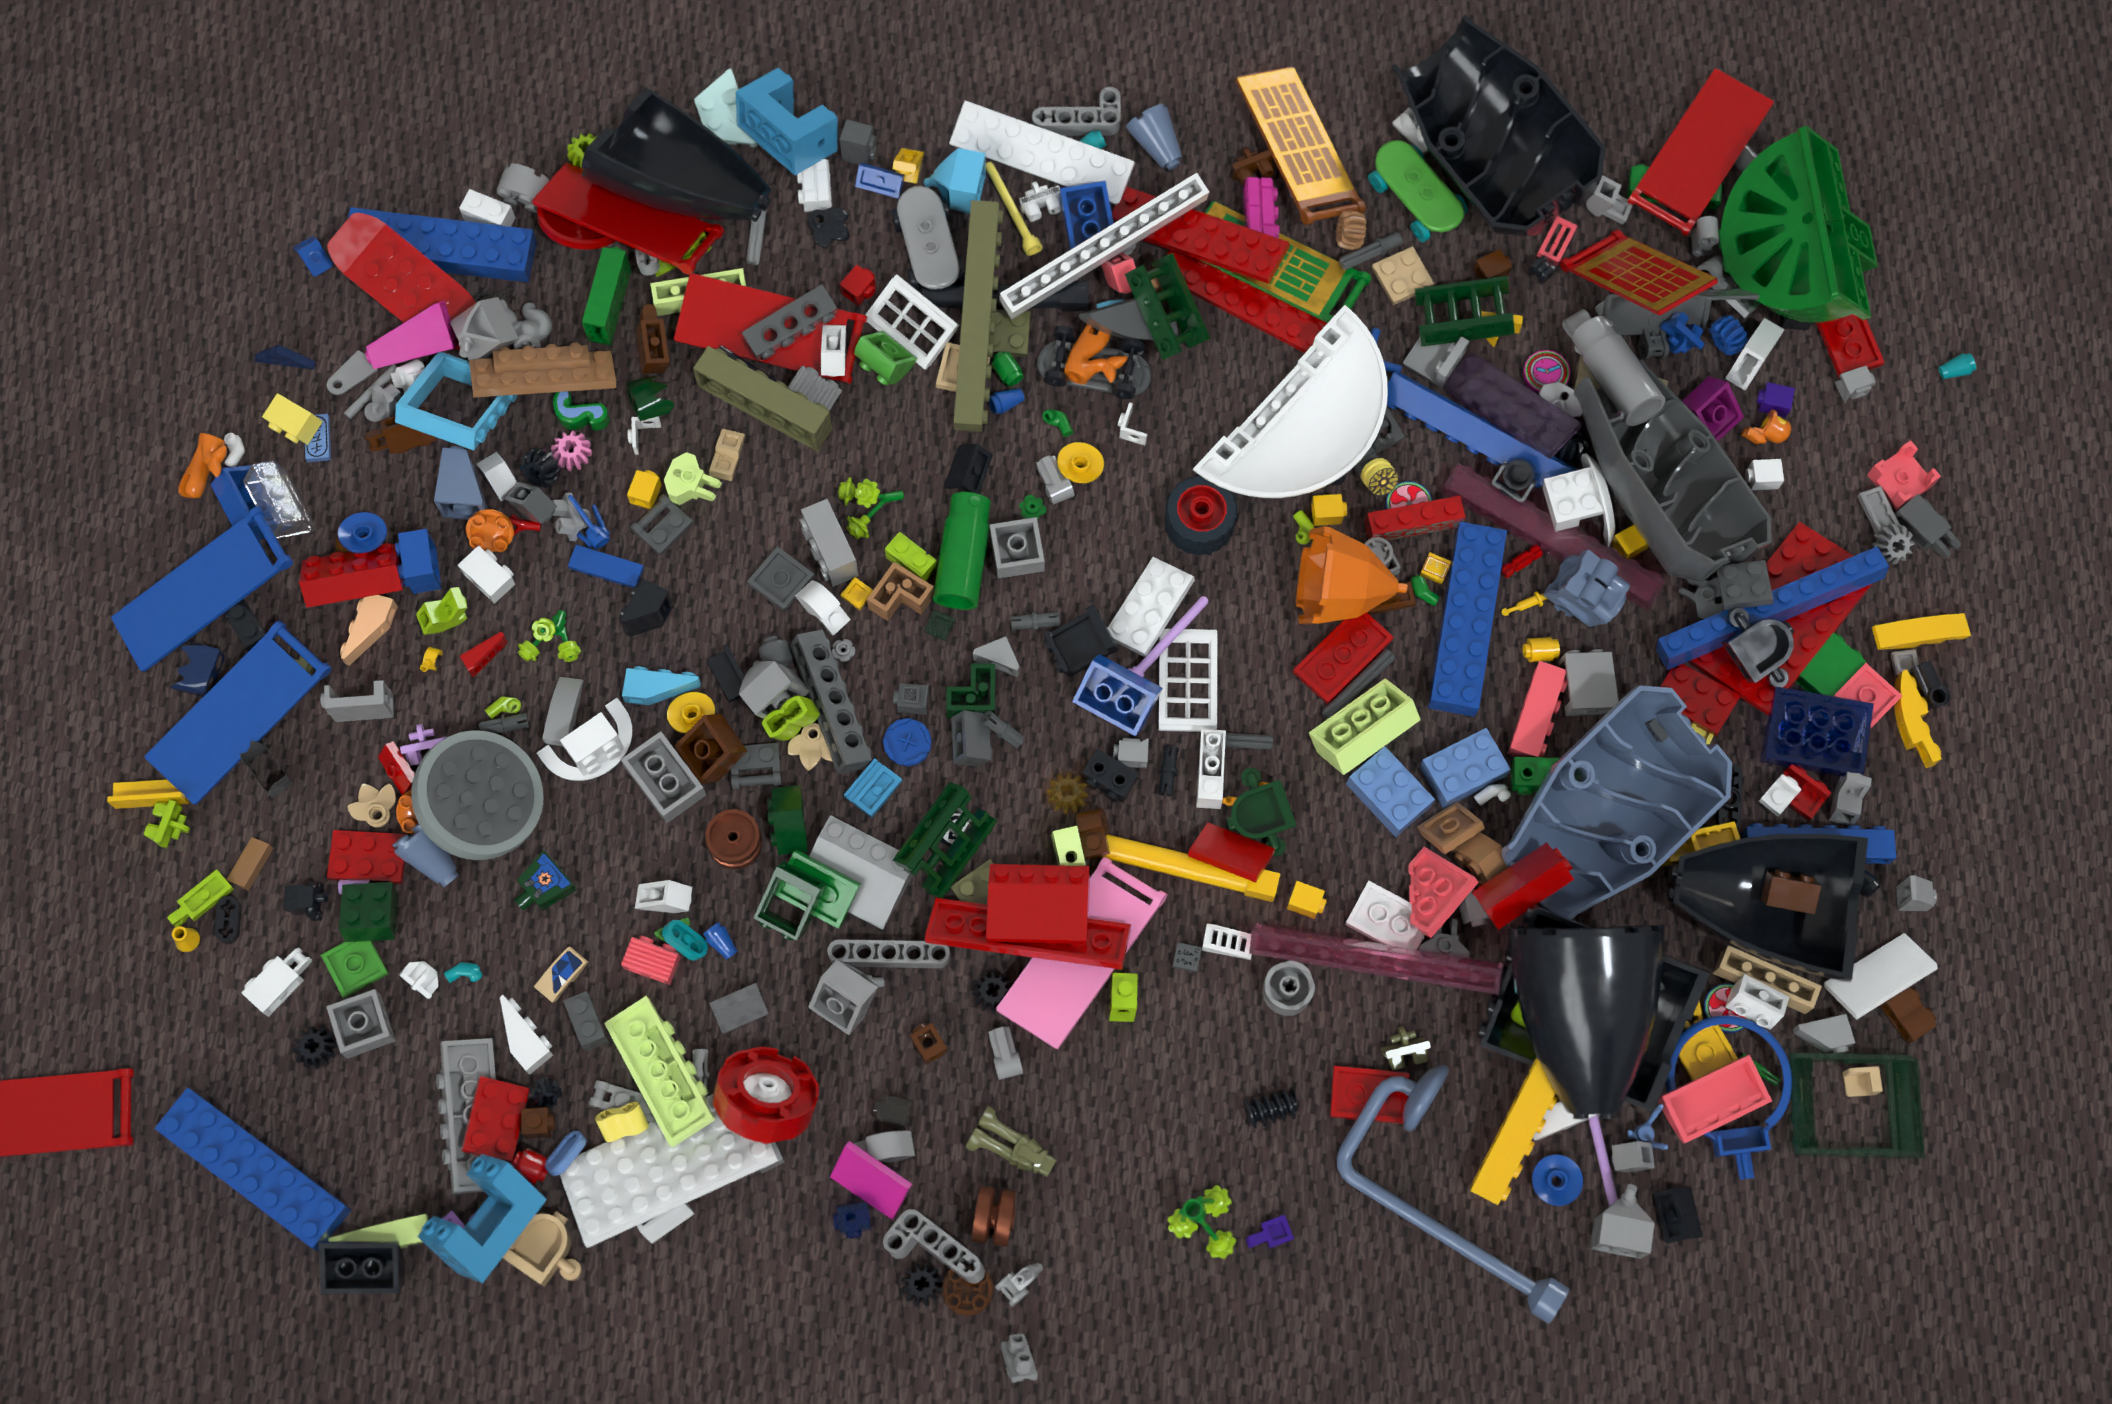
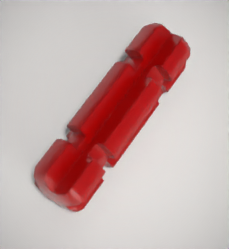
(1521, 561)

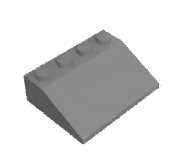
(867, 863)

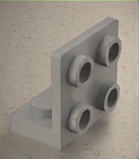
(1435, 361)

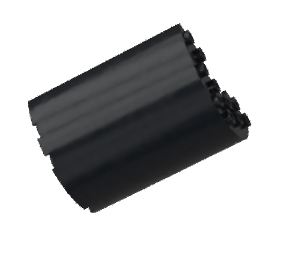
(1676, 1004)

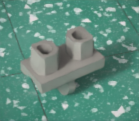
(383, 403)
(570, 520)
(1018, 1358)

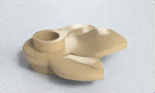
(809, 748)
(371, 802)

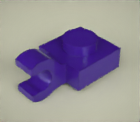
(1273, 1232)

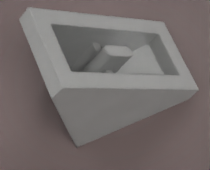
(998, 653)

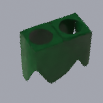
(645, 405)

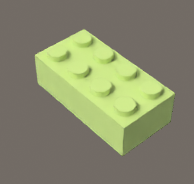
(1364, 726)

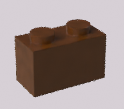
(1790, 891)

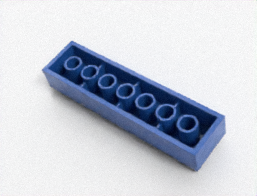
(466, 245)
(1467, 619)
(253, 1169)

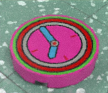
(1545, 368)

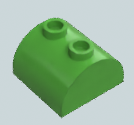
(884, 356)

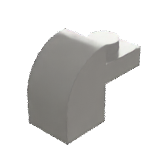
(1608, 202)
(1848, 798)
(888, 1146)

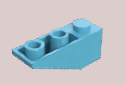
(652, 687)

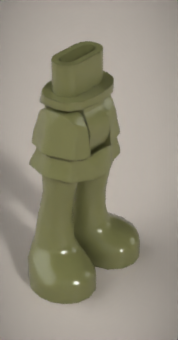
(1025, 1154)

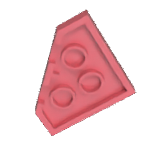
(1436, 890)

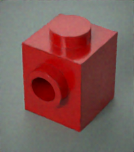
(858, 285)

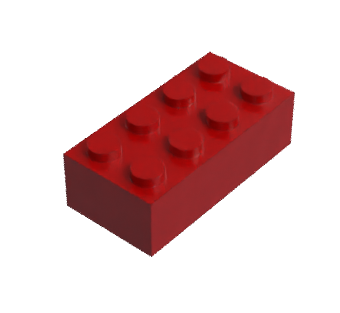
(350, 575)

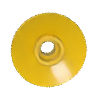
(1080, 455)
(686, 706)

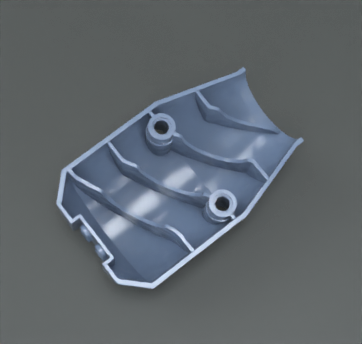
(1623, 799)

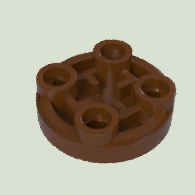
(965, 1296)

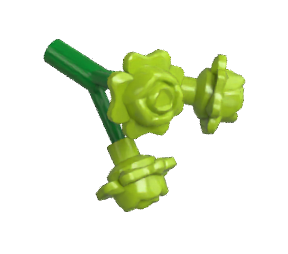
(867, 494)

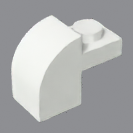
(823, 605)

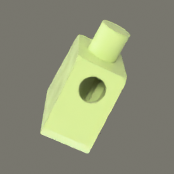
(1068, 842)

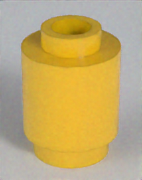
(1541, 649)

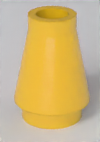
(185, 938)

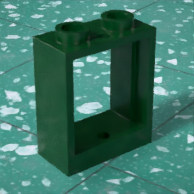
(803, 882)

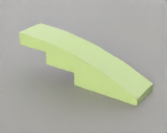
(400, 1230)

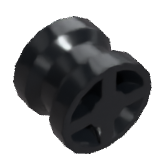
(1543, 269)

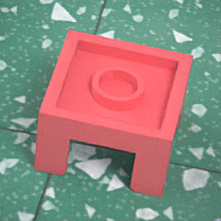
(1902, 476)
(1870, 688)

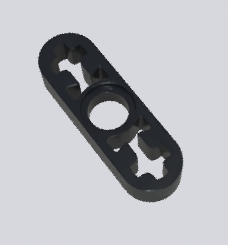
(1737, 792)

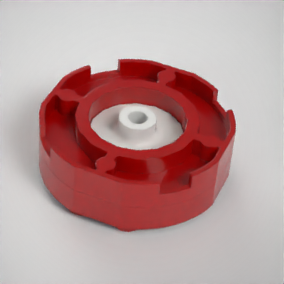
(765, 1095)

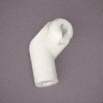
(1492, 791)

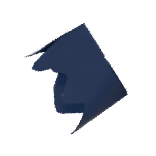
(197, 672)

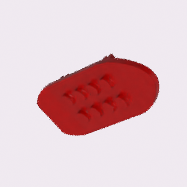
(393, 270)

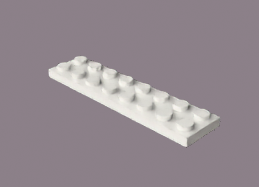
(1039, 151)

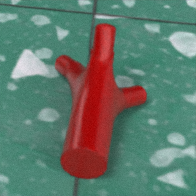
(524, 524)

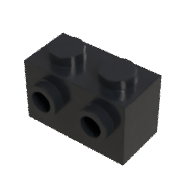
(1109, 776)

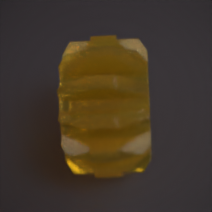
(1070, 801)

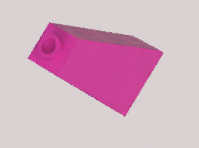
(417, 337)

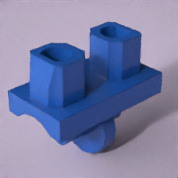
(1680, 336)

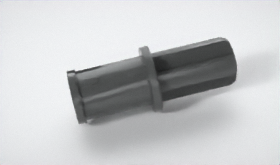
(504, 724)
(1002, 729)

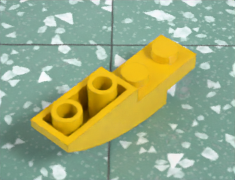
(1909, 715)

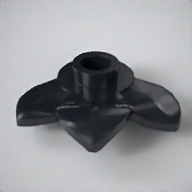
(831, 228)

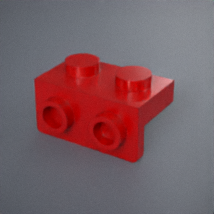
(1812, 792)

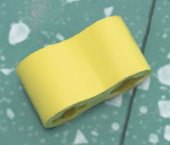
(622, 1121)

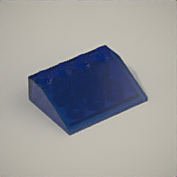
(1817, 732)

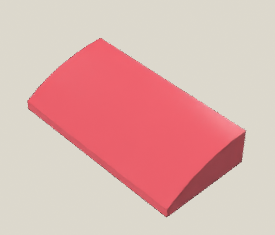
(1714, 1099)

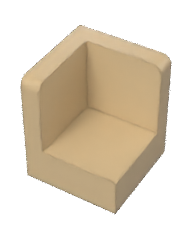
(1862, 1081)

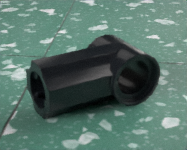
(1929, 682)

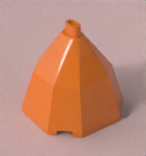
(1341, 578)

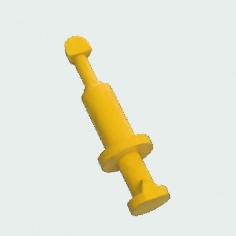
(1526, 603)

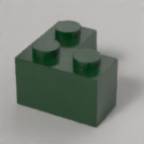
(978, 697)
(787, 816)

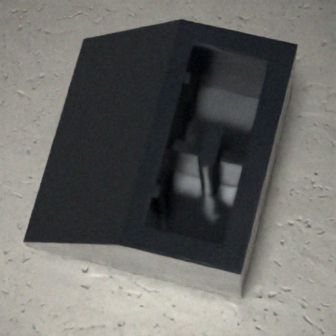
(646, 610)

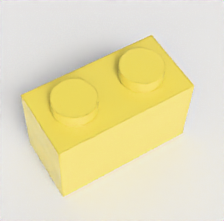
(292, 419)

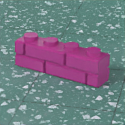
(1259, 205)

